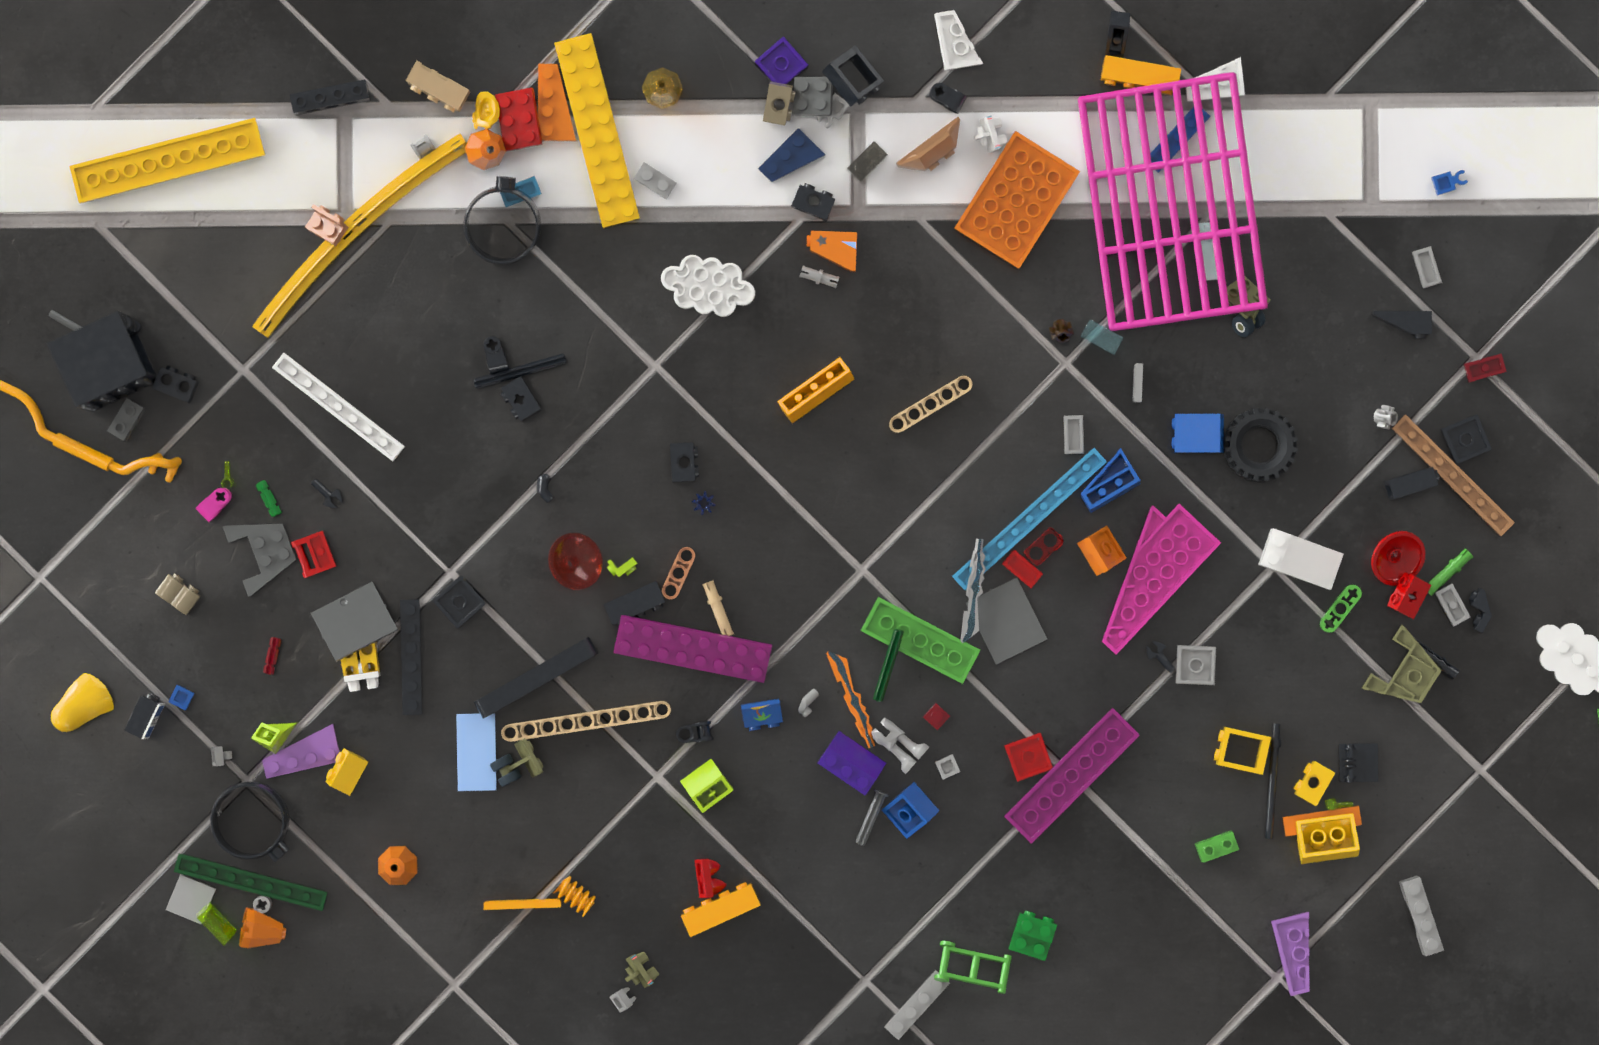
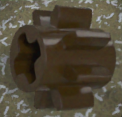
(1061, 331)

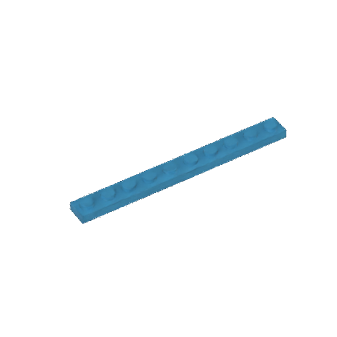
(1035, 513)

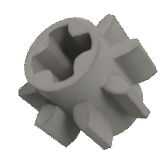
(1385, 417)

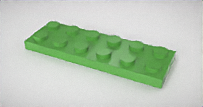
(921, 640)

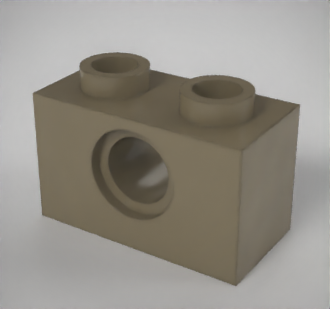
(772, 113)

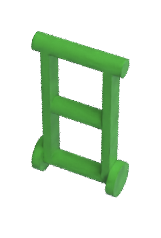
(943, 976)

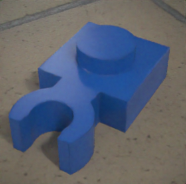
(1446, 182)

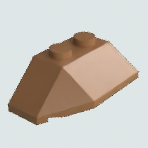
(933, 149)

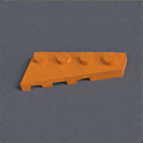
(552, 106)

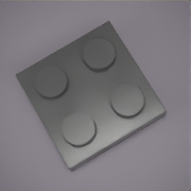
(812, 96)

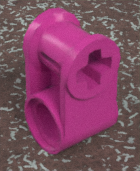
(212, 506)

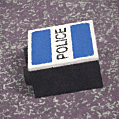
(145, 716)

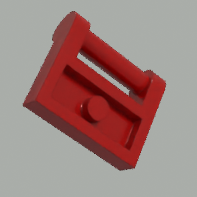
(319, 551)

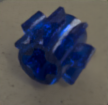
(700, 498)

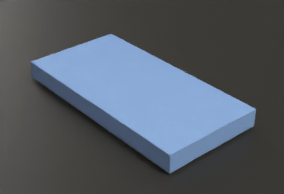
(476, 752)

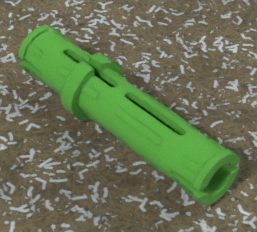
(1453, 567)

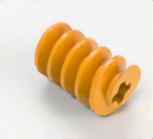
(575, 895)

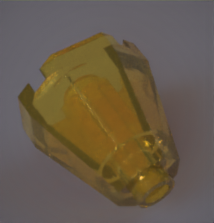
(663, 96)

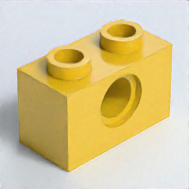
(1323, 776)

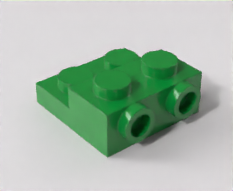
(1033, 935)

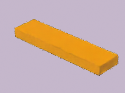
(522, 904)

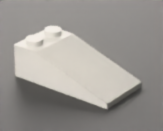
(1300, 559)

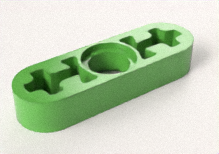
(1327, 616)

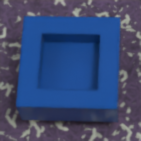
(181, 697)

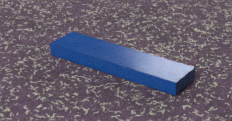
(1173, 136)

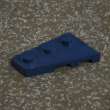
(790, 156)

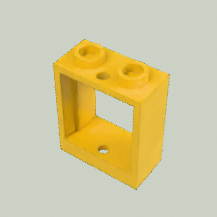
(1261, 755)

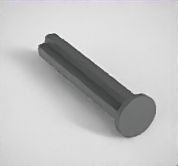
(871, 817)

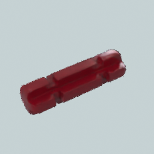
(272, 655)

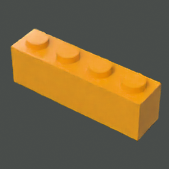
(1137, 73)
(816, 390)
(721, 909)

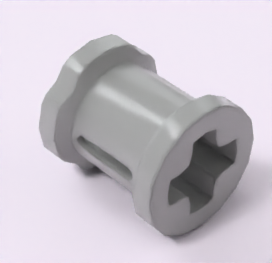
(422, 146)
(261, 909)

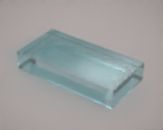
(1101, 337)

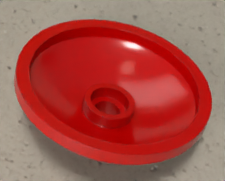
(1407, 557)

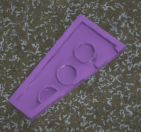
(307, 753)
(1293, 947)

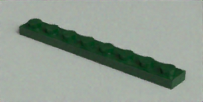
(250, 881)

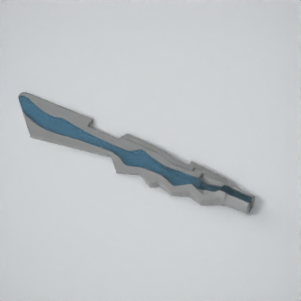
(970, 622)

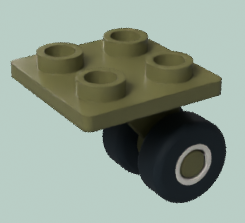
(1244, 322)
(532, 763)

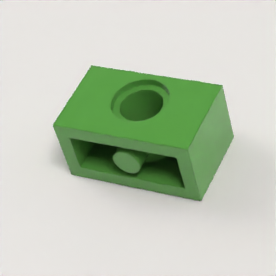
(1216, 846)

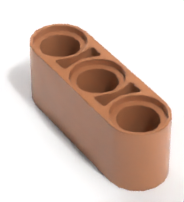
(678, 563)

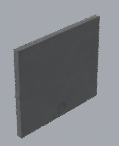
(354, 621)
(1008, 621)

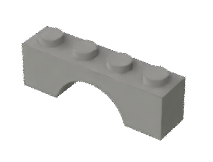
(1422, 916)

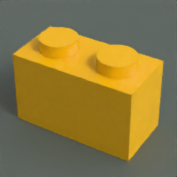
(346, 771)

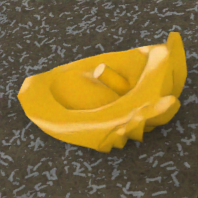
(486, 111)

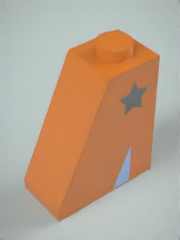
(835, 247)

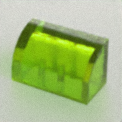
(216, 923)

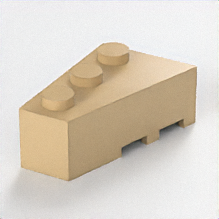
(437, 87)

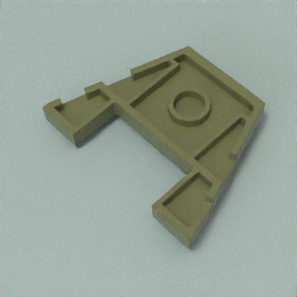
(1413, 675)

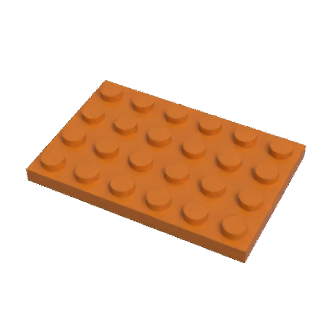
(1017, 199)

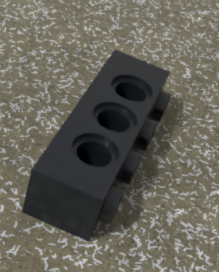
(330, 97)

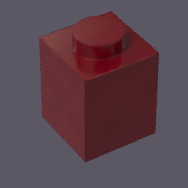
(936, 716)

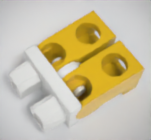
(364, 668)

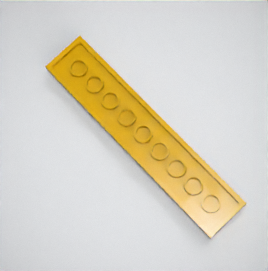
(597, 130)
(167, 160)

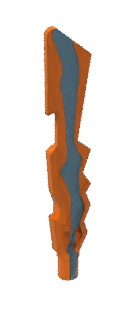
(853, 699)

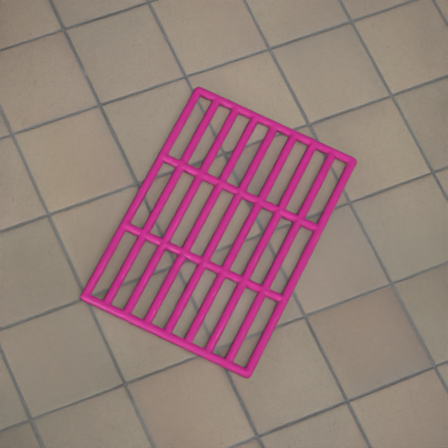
(1167, 164)

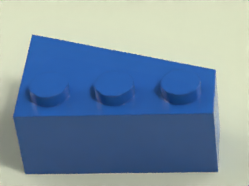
(1110, 483)

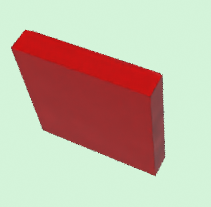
(1028, 757)

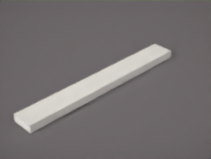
(338, 407)

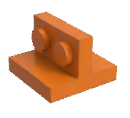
(1101, 550)

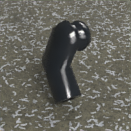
(542, 487)

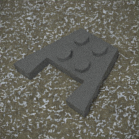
(270, 547)

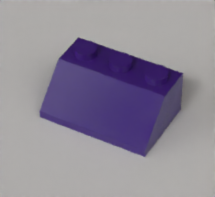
(851, 763)

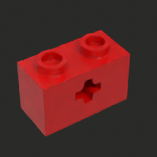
(1409, 595)

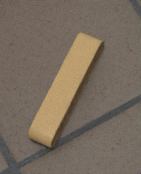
(939, 400)

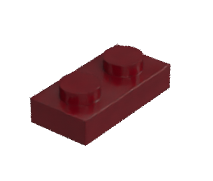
(1485, 367)

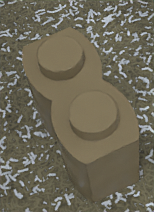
(178, 594)

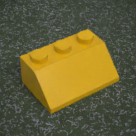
(1327, 838)

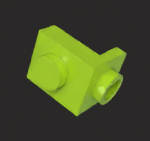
(627, 567)

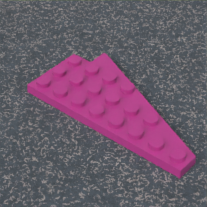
(1162, 561)

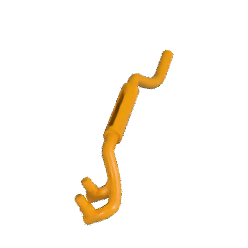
(85, 452)

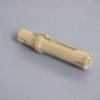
(717, 607)

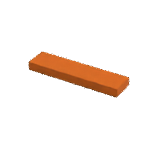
(1290, 821)

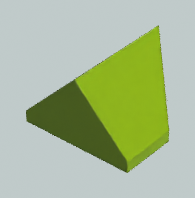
(272, 735)

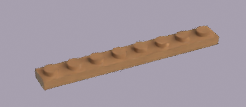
(1453, 475)

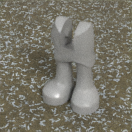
(890, 744)

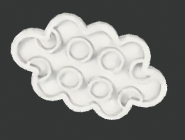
(708, 285)
(1570, 656)

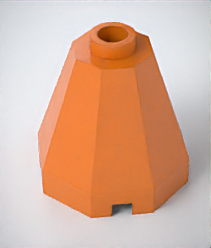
(477, 149)
(403, 859)
(260, 930)

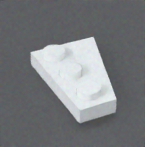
(954, 44)
(1224, 86)

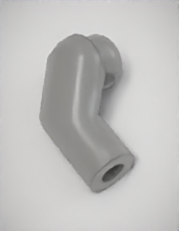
(806, 701)

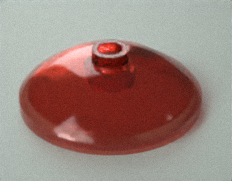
(583, 555)

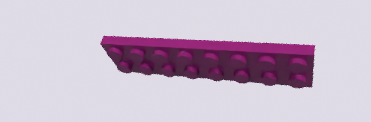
(692, 648)
(1072, 775)

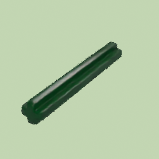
(888, 665)

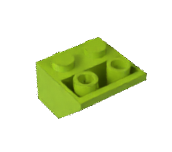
(706, 785)

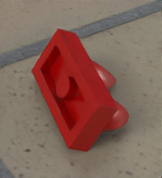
(706, 885)

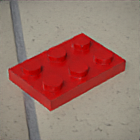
(519, 119)

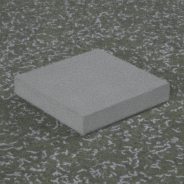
(1195, 665)
(190, 897)

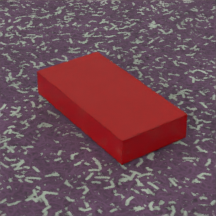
(1022, 569)

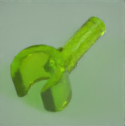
(227, 475)
(1331, 804)

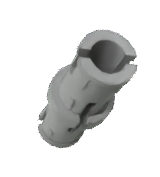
(819, 276)

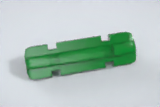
(268, 498)

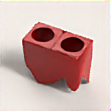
(1040, 543)

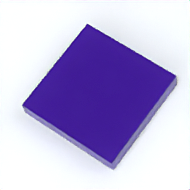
(781, 62)

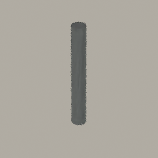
(63, 320)

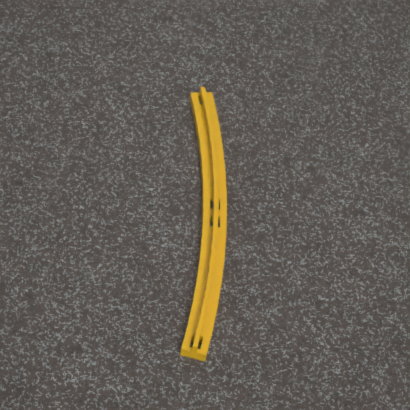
(372, 210)

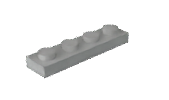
(915, 1006)

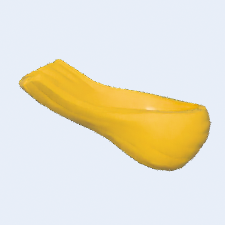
(81, 703)

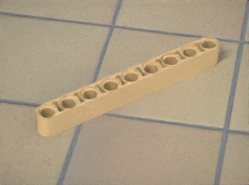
(578, 726)

